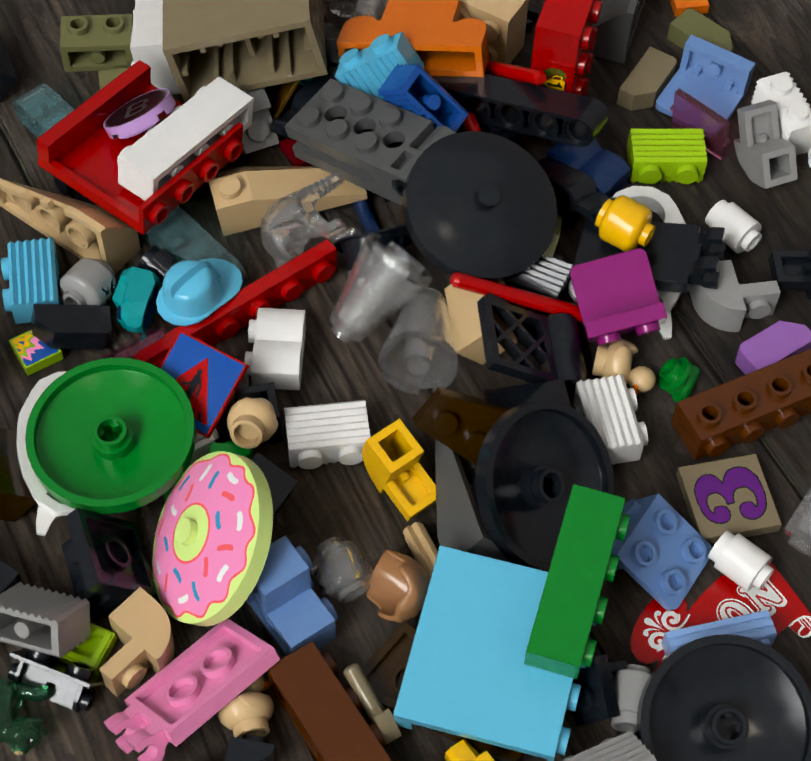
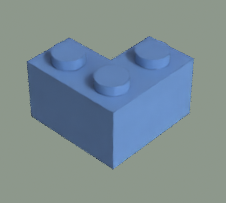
(287, 601)

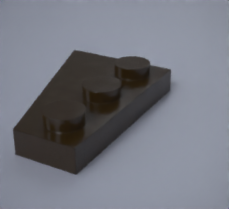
(458, 421)

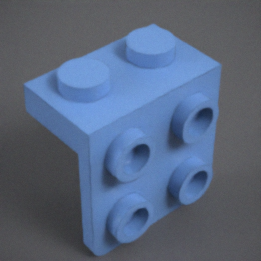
(710, 76)
(661, 550)

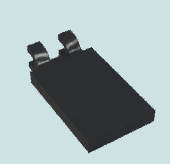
(670, 252)

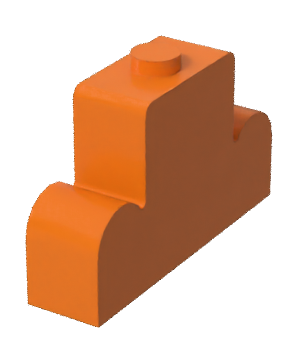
(433, 28)

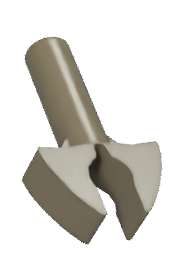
(370, 702)

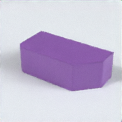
(773, 345)

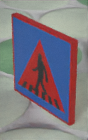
(205, 376)

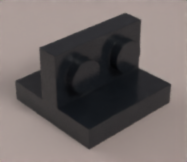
(106, 560)

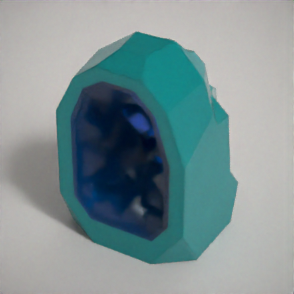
(136, 299)

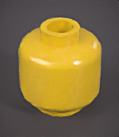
(625, 223)

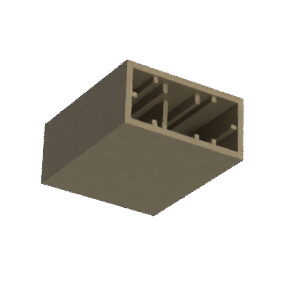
(243, 42)

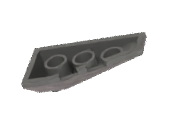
(457, 507)

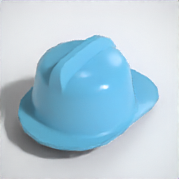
(197, 289)

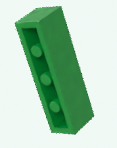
(575, 581)

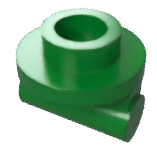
(678, 378)

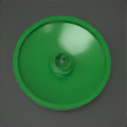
(111, 435)

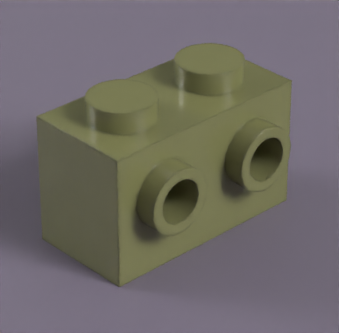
(96, 42)

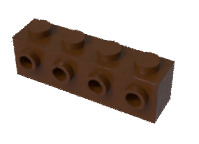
(745, 407)

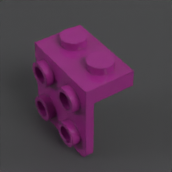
(617, 297)

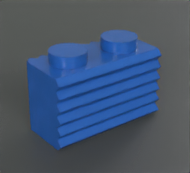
(421, 94)

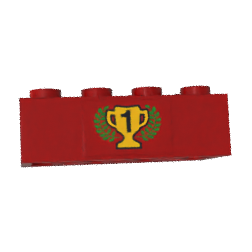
(563, 43)

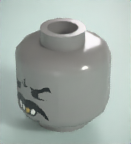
(88, 283)

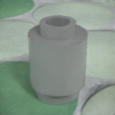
(628, 689)

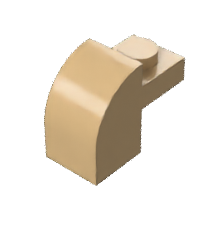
(147, 639)

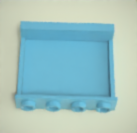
(470, 659)

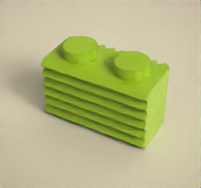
(666, 155)

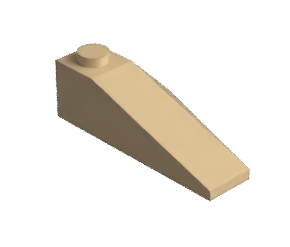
(248, 191)
(74, 224)

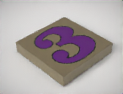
(728, 497)

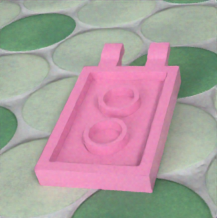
(191, 690)

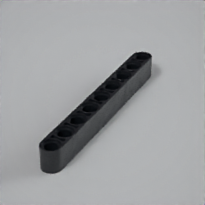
(521, 106)

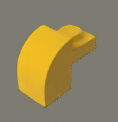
(395, 468)

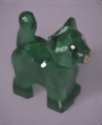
(24, 731)

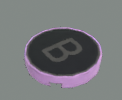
(139, 114)

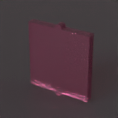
(693, 114)
(135, 344)

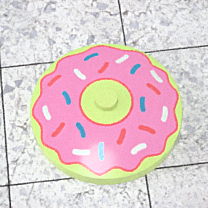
(212, 539)

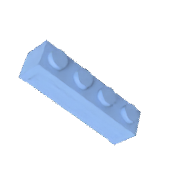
(754, 625)

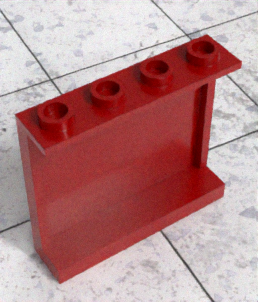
(86, 157)

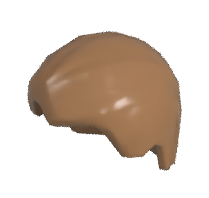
(398, 587)

